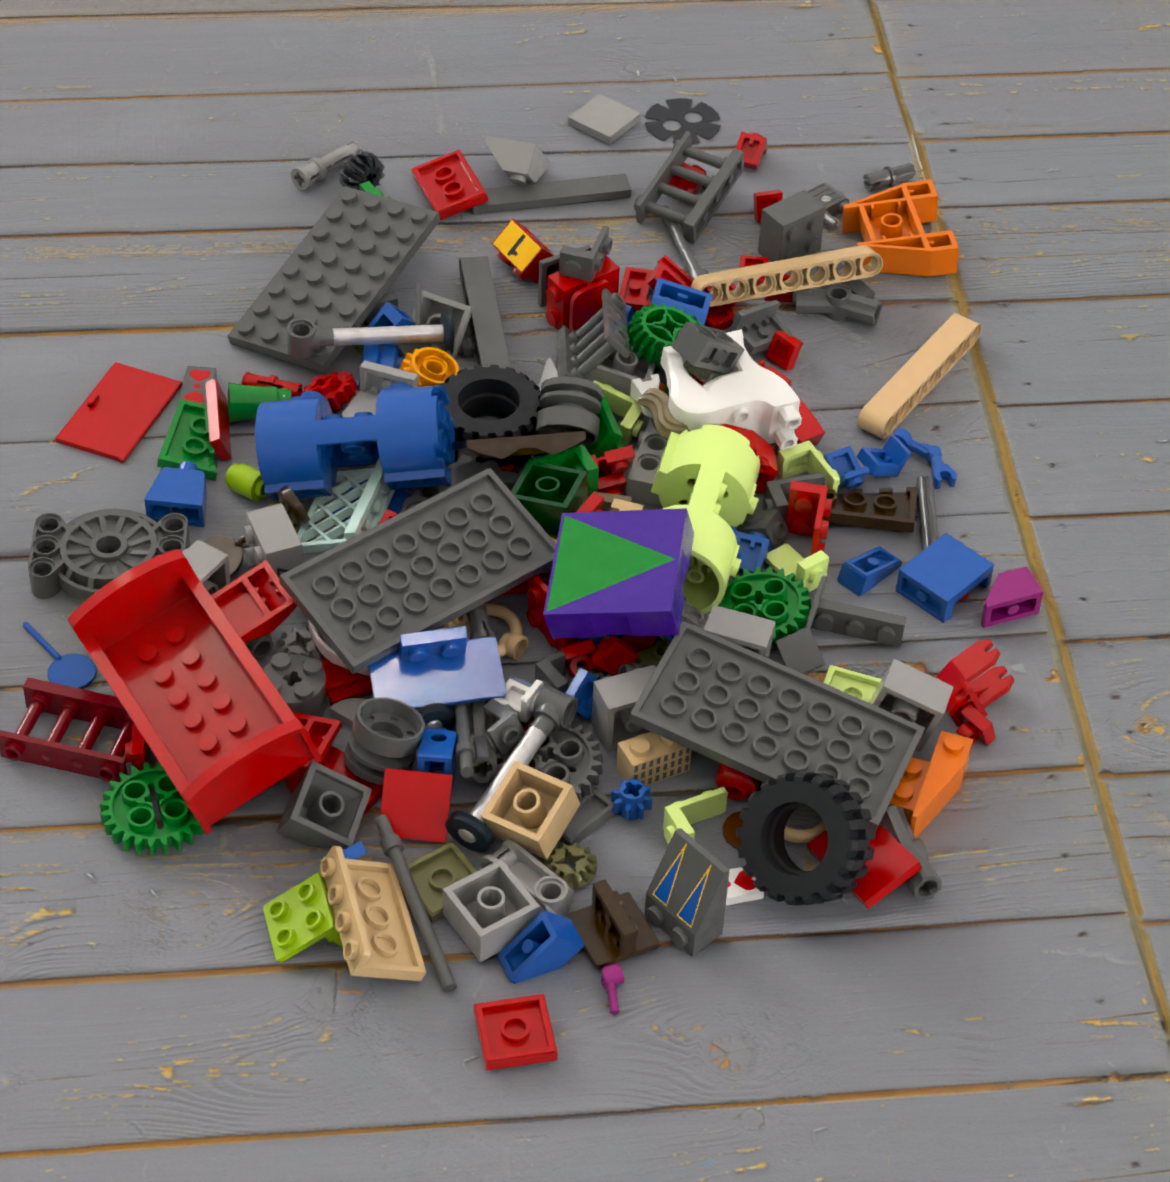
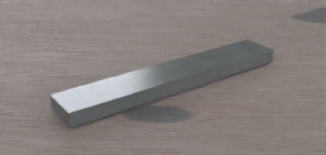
(555, 193)

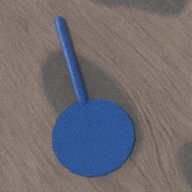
(69, 669)

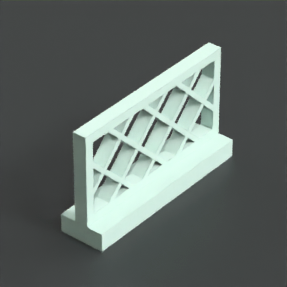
(365, 511)

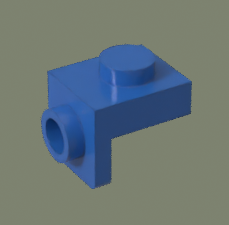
(885, 461)
(847, 467)

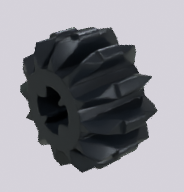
(360, 169)

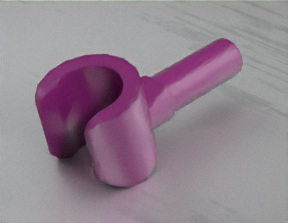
(612, 976)

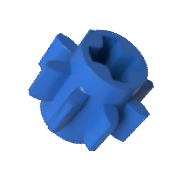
(631, 799)

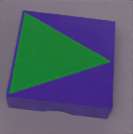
(619, 573)

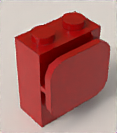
(576, 300)

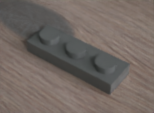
(859, 622)

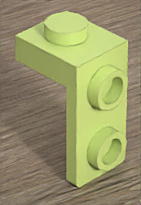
(627, 408)
(806, 458)
(807, 569)
(692, 810)

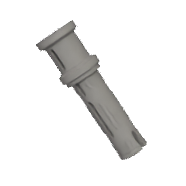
(319, 167)

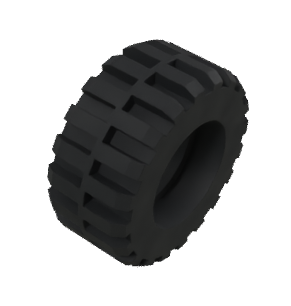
(497, 394)
(765, 847)

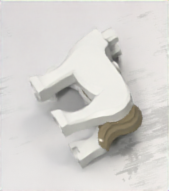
(744, 398)

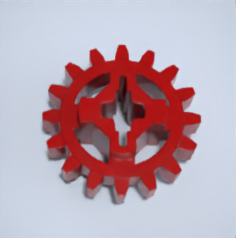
(335, 388)

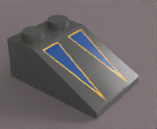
(688, 894)

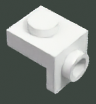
(521, 697)

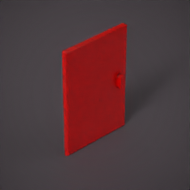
(118, 412)

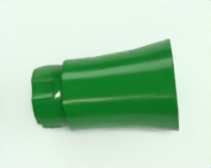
(245, 400)

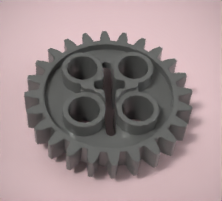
(568, 757)

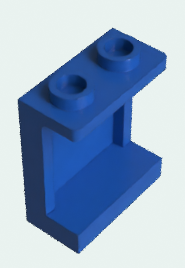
(943, 576)

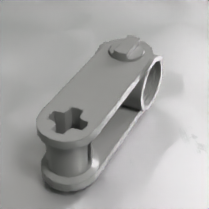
(544, 885)

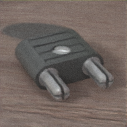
(831, 200)

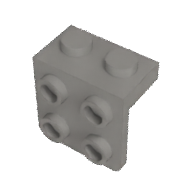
(372, 379)

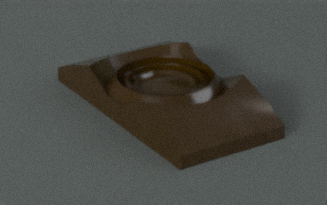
(520, 445)

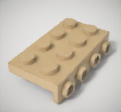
(371, 918)

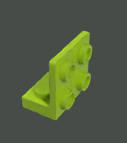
(300, 918)

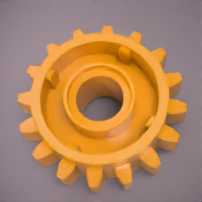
(431, 364)

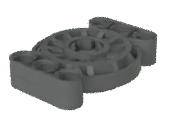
(97, 548)

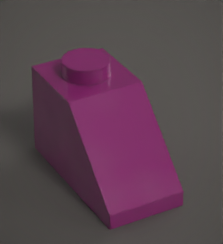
(1012, 597)

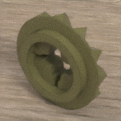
(584, 864)

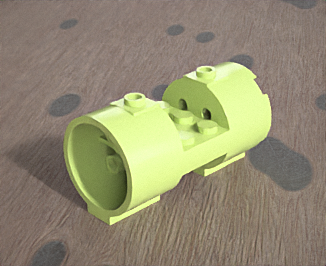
(715, 479)

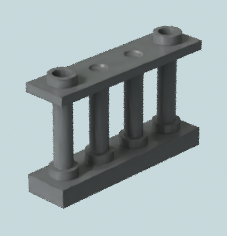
(704, 204)
(594, 341)

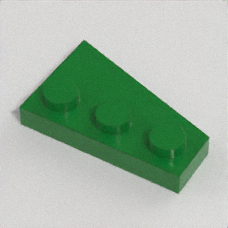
(189, 440)

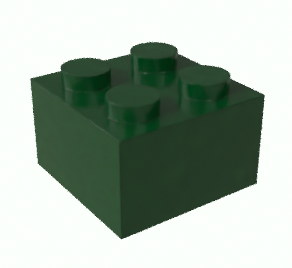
(550, 491)

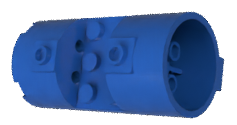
(306, 444)

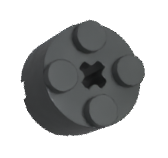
(299, 682)

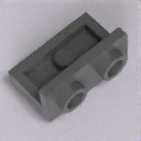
(758, 326)

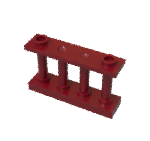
(69, 704)

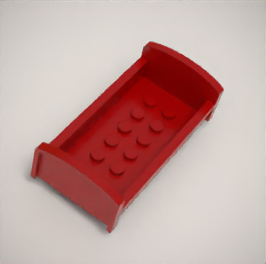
(191, 686)

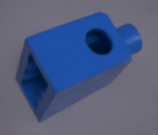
(178, 491)
(438, 752)

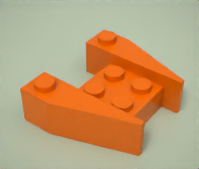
(894, 229)
(931, 785)

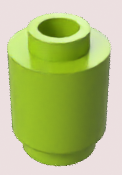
(245, 481)

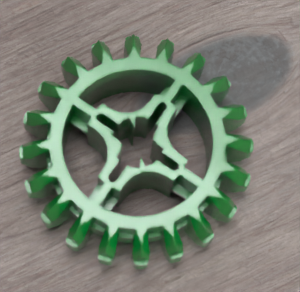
(654, 329)

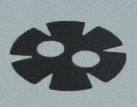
(677, 111)

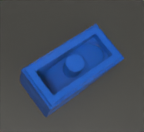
(867, 570)

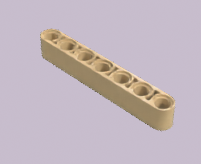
(799, 279)
(918, 376)

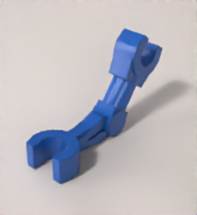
(932, 455)

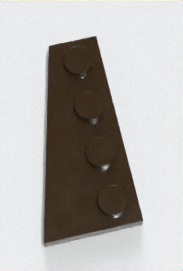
(874, 510)

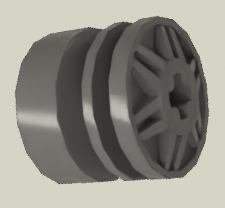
(570, 406)
(383, 736)

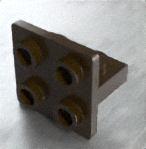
(612, 927)

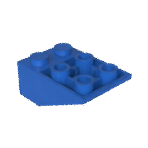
(682, 297)

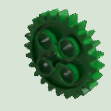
(770, 597)
(131, 816)

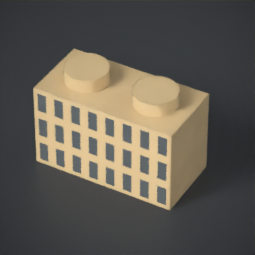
(651, 758)

